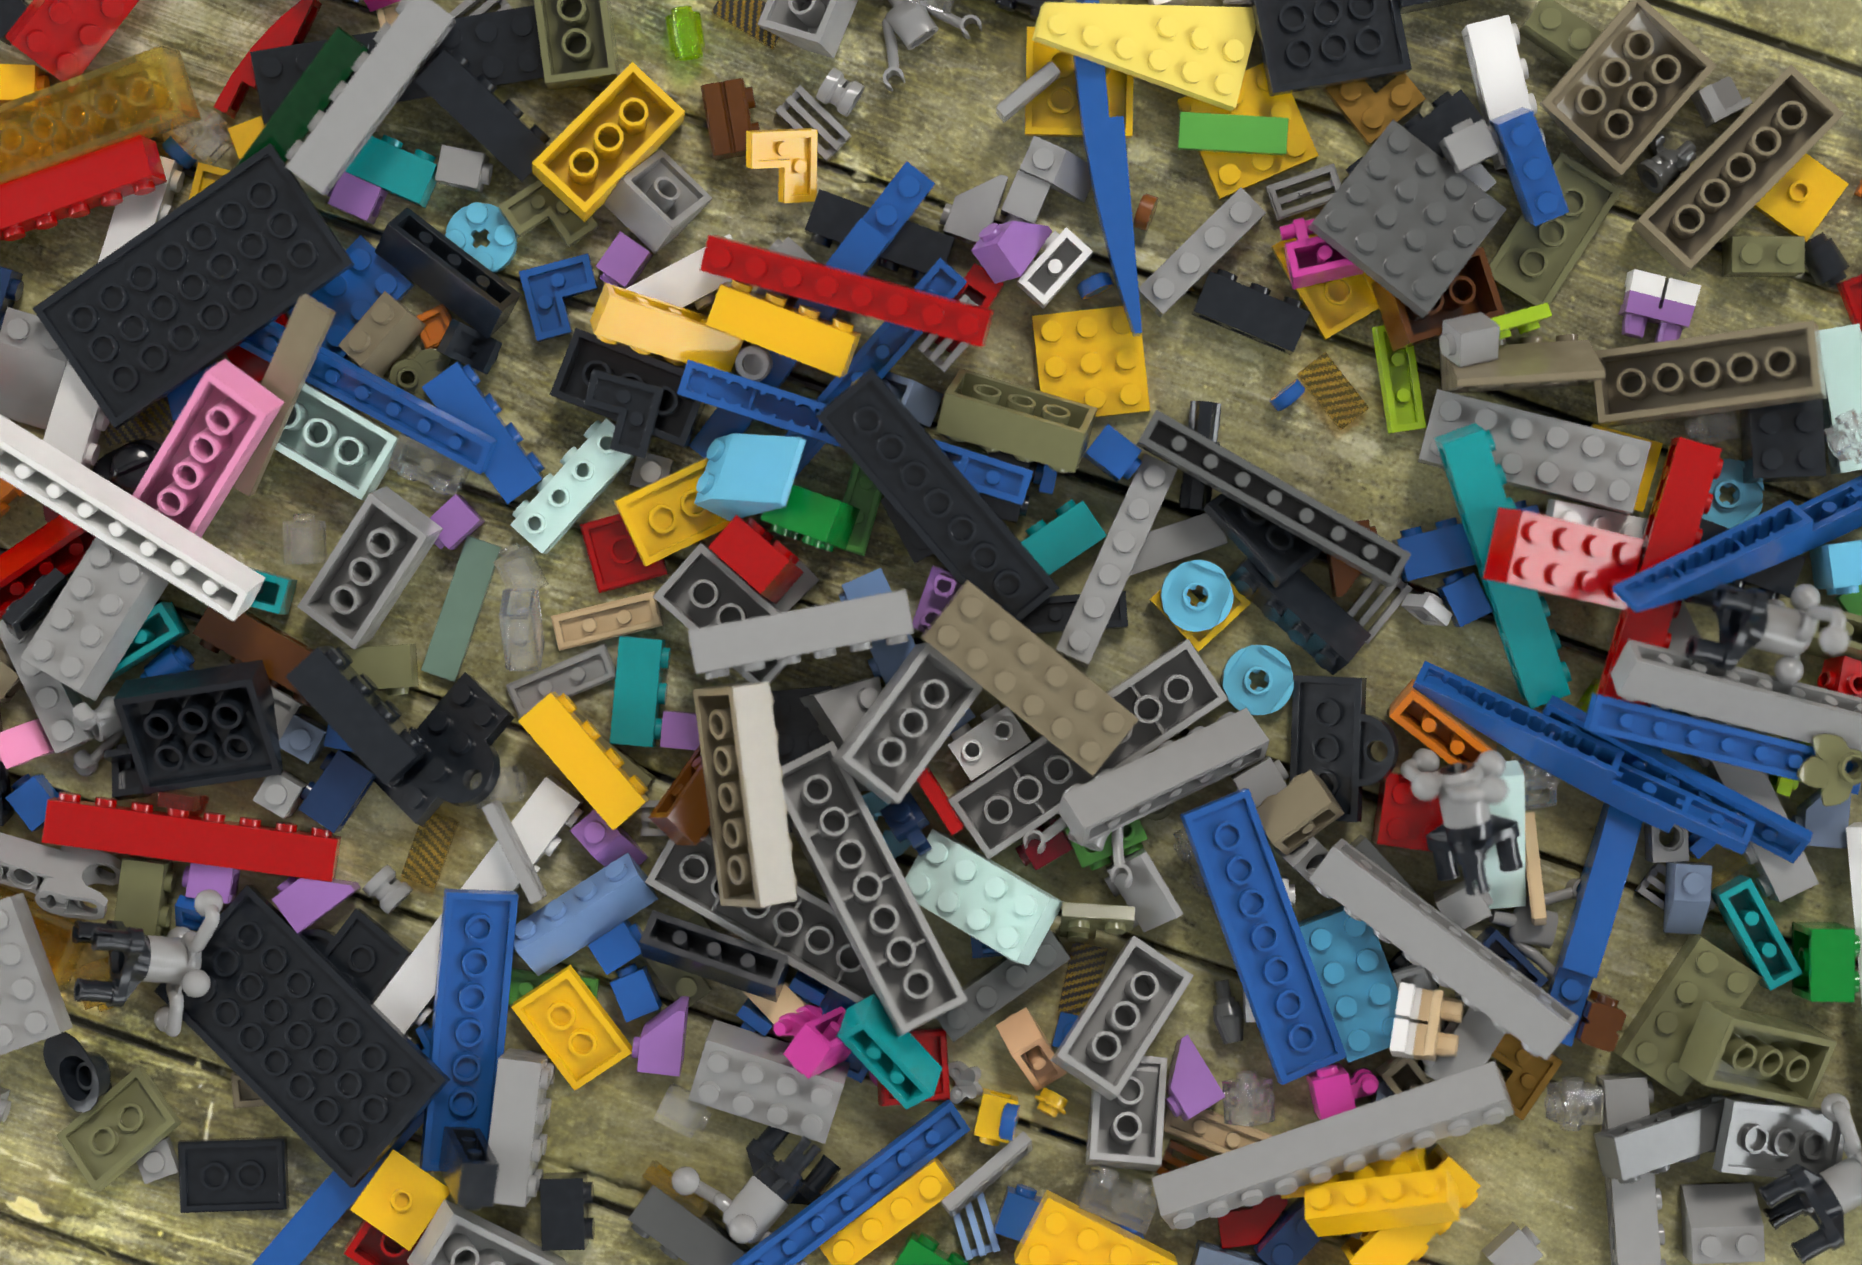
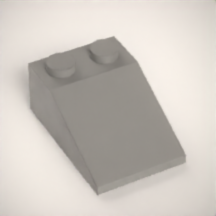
(28, 369)
(1131, 1126)

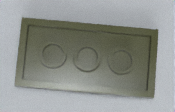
(1540, 257)

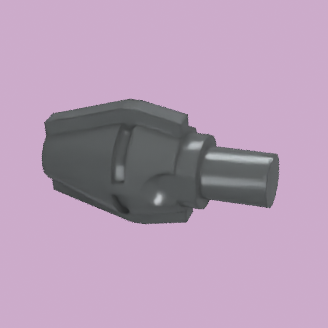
(1227, 1014)

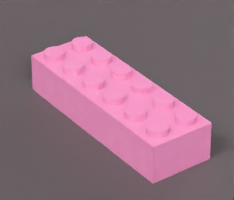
(208, 447)

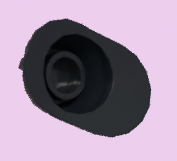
(127, 464)
(77, 1072)

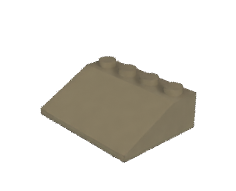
(1626, 87)
(1527, 367)

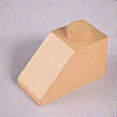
(1030, 1048)

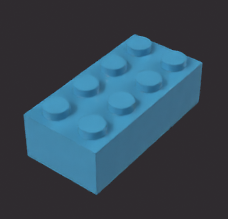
(1353, 980)

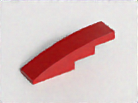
(286, 31)

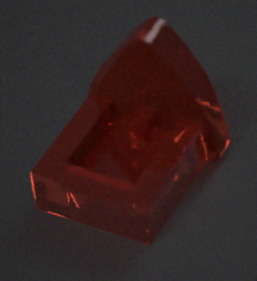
(183, 800)

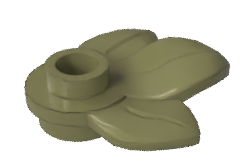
(425, 366)
(1828, 771)

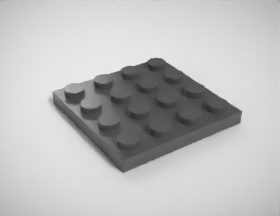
(1407, 218)

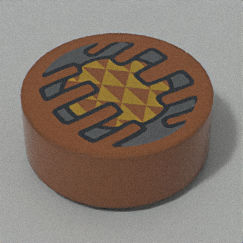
(1145, 212)

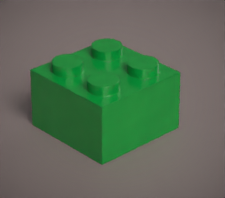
(818, 517)
(1827, 961)

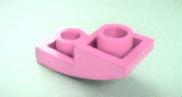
(23, 744)

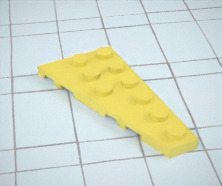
(1173, 46)

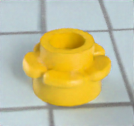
(1051, 1103)

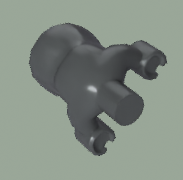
(1665, 164)

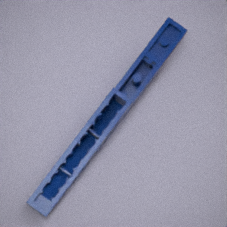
(1109, 177)
(855, 254)
(799, 416)
(1747, 548)
(1582, 760)
(1595, 908)
(322, 1213)

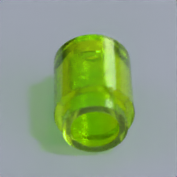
(685, 33)

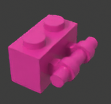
(1312, 259)
(815, 1040)
(1335, 1092)

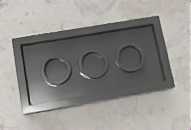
(1772, 1137)

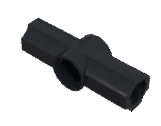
(1205, 420)

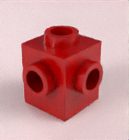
(1842, 676)

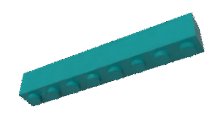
(1516, 610)

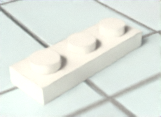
(1597, 518)

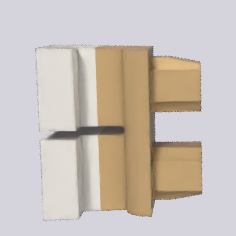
(1419, 1024)

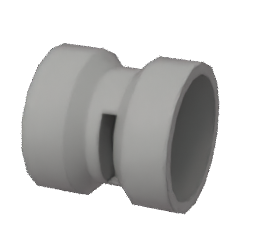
(840, 92)
(387, 889)

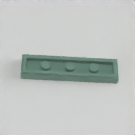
(461, 609)

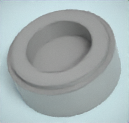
(754, 363)

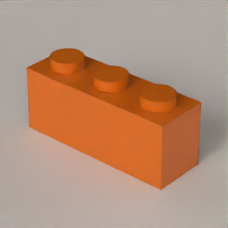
(1438, 728)

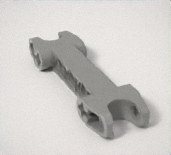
(58, 876)

